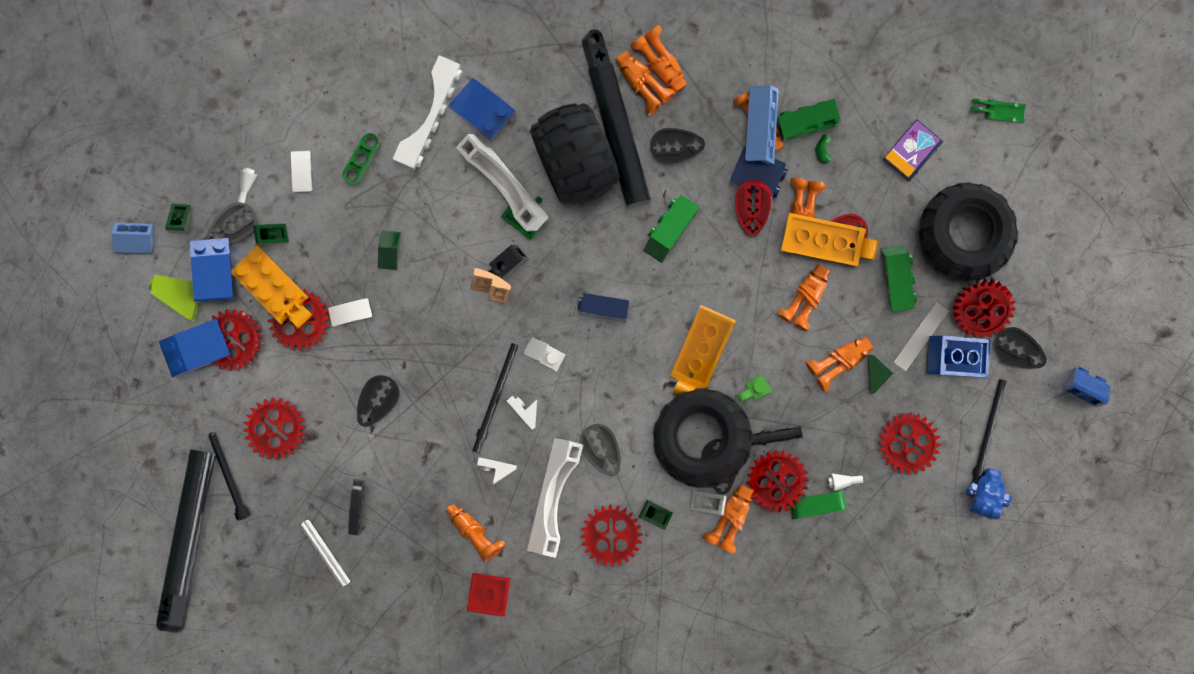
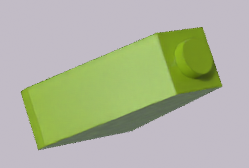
(176, 294)

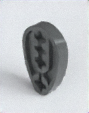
(228, 215)
(609, 442)

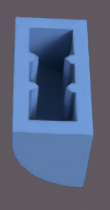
(132, 238)

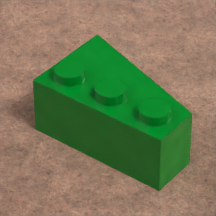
(808, 120)
(670, 227)
(899, 278)

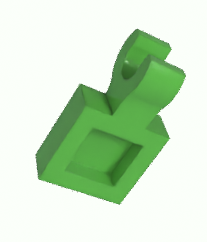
(756, 388)

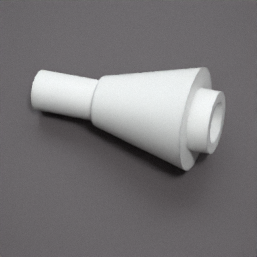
(246, 179)
(837, 482)

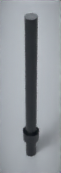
(482, 432)
(979, 471)

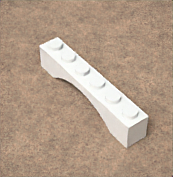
(411, 149)
(523, 206)
(562, 461)

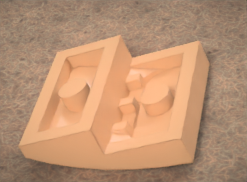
(492, 284)

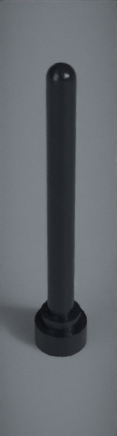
(241, 511)

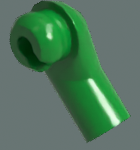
(821, 150)

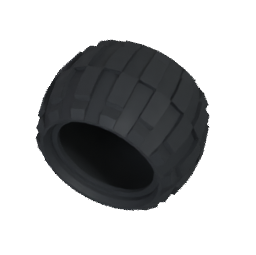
(575, 153)
(943, 251)
(729, 456)

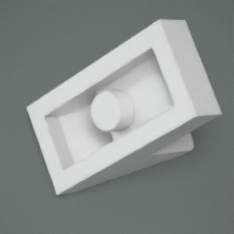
(544, 354)
(527, 415)
(502, 469)
(708, 503)

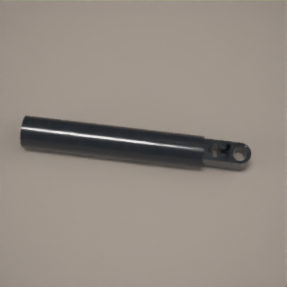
(615, 120)
(185, 541)

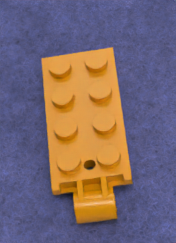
(827, 240)
(271, 287)
(701, 350)

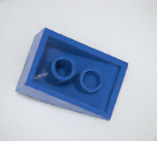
(482, 109)
(211, 269)
(194, 348)
(958, 356)
(1087, 388)

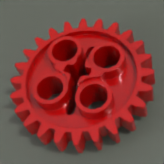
(972, 298)
(241, 325)
(299, 337)
(263, 442)
(900, 458)
(766, 493)
(593, 536)

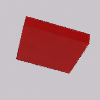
(488, 594)

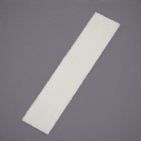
(921, 336)

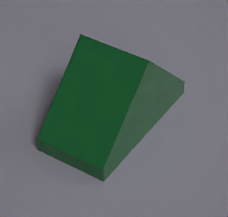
(178, 219)
(270, 234)
(388, 250)
(877, 374)
(655, 514)

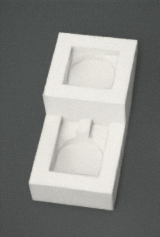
(301, 171)
(350, 312)

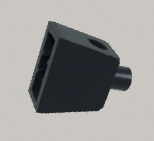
(513, 259)

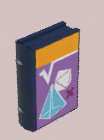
(912, 150)

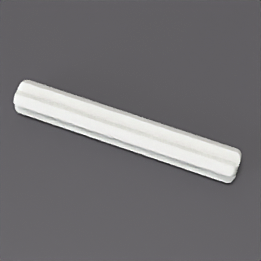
(325, 553)

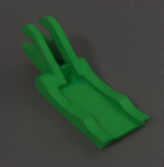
(1001, 110)

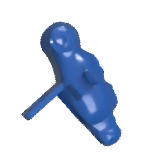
(989, 495)

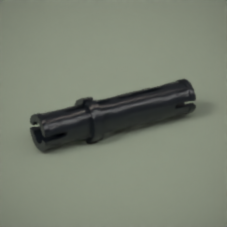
(776, 435)

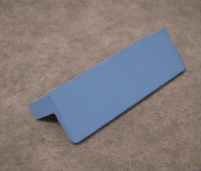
(762, 123)

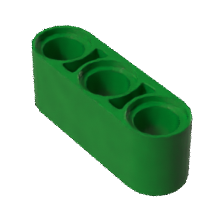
(361, 149)
(819, 505)

